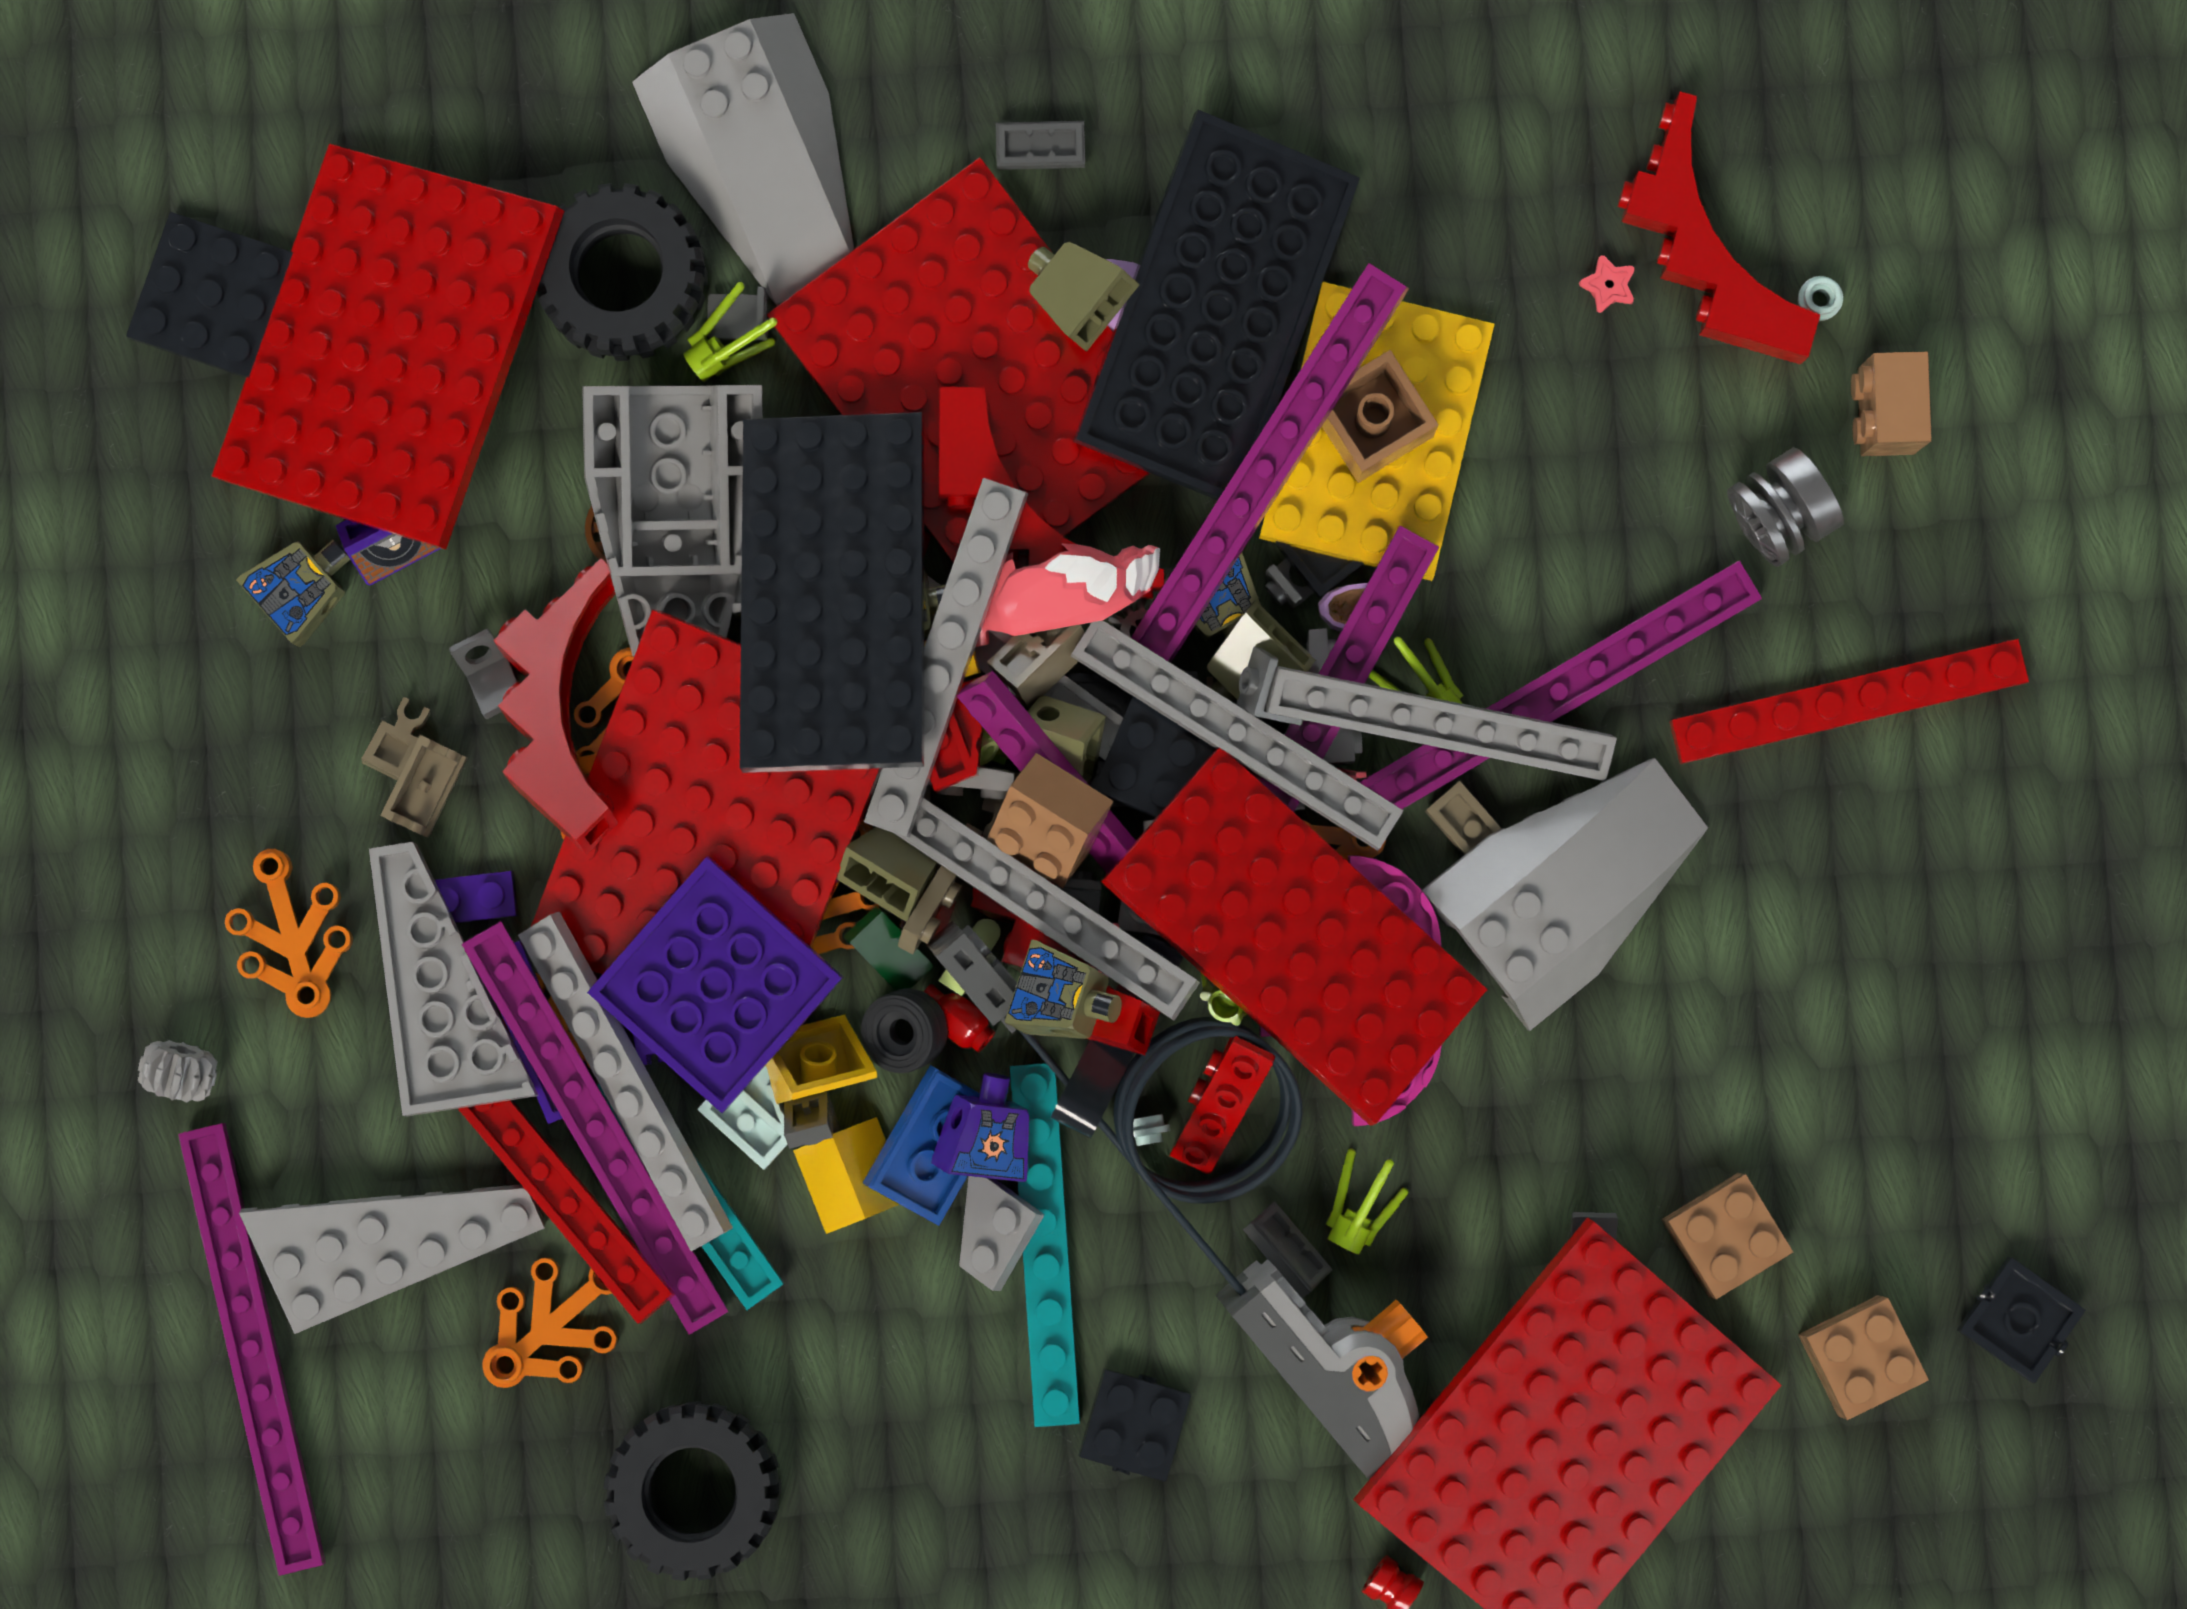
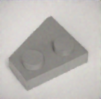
(995, 1231)

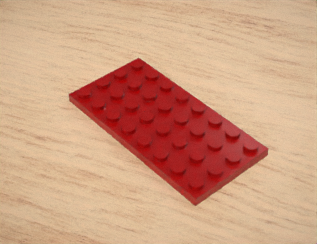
(1294, 935)

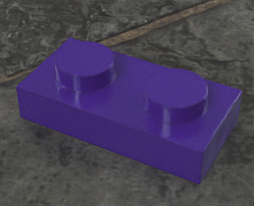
(480, 896)

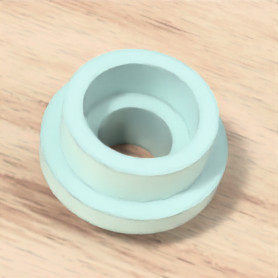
(1826, 286)
(1149, 1129)

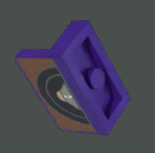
(378, 552)

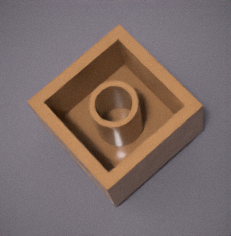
(1892, 404)
(1378, 418)
(1049, 820)
(1727, 1235)
(1863, 1357)

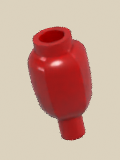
(965, 1021)

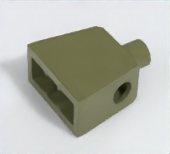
(1079, 290)
(1259, 630)
(1073, 731)
(887, 871)

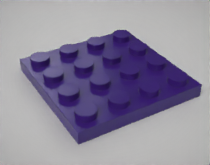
(715, 984)

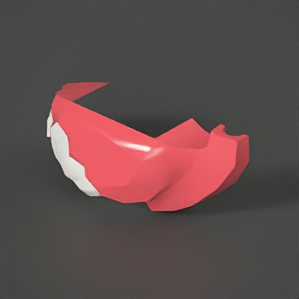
(1068, 589)

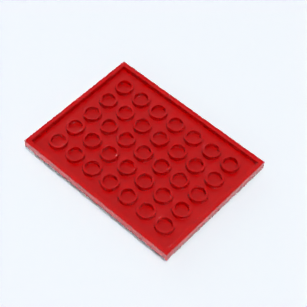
(951, 306)
(388, 345)
(681, 797)
(1568, 1434)

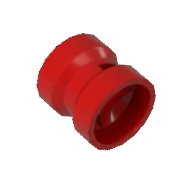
(1392, 1585)

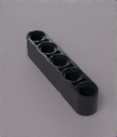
(1101, 1068)

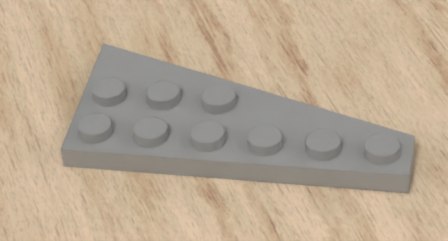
(442, 1017)
(364, 1248)

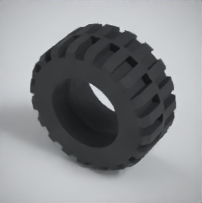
(655, 320)
(632, 1507)

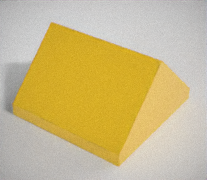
(819, 1060)
(837, 1172)

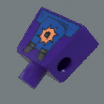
(985, 1134)

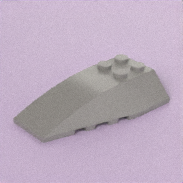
(755, 147)
(669, 497)
(1567, 885)

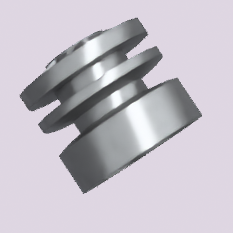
(1793, 502)

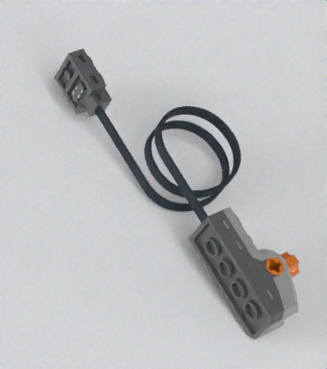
(1341, 1370)

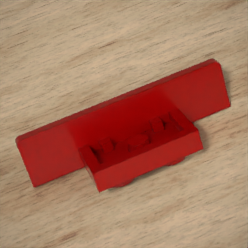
(1221, 1102)

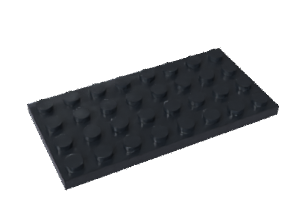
(1216, 306)
(832, 593)

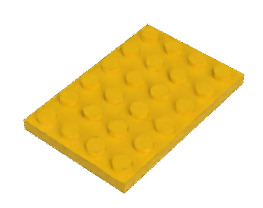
(1322, 501)

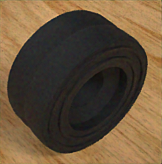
(881, 1038)

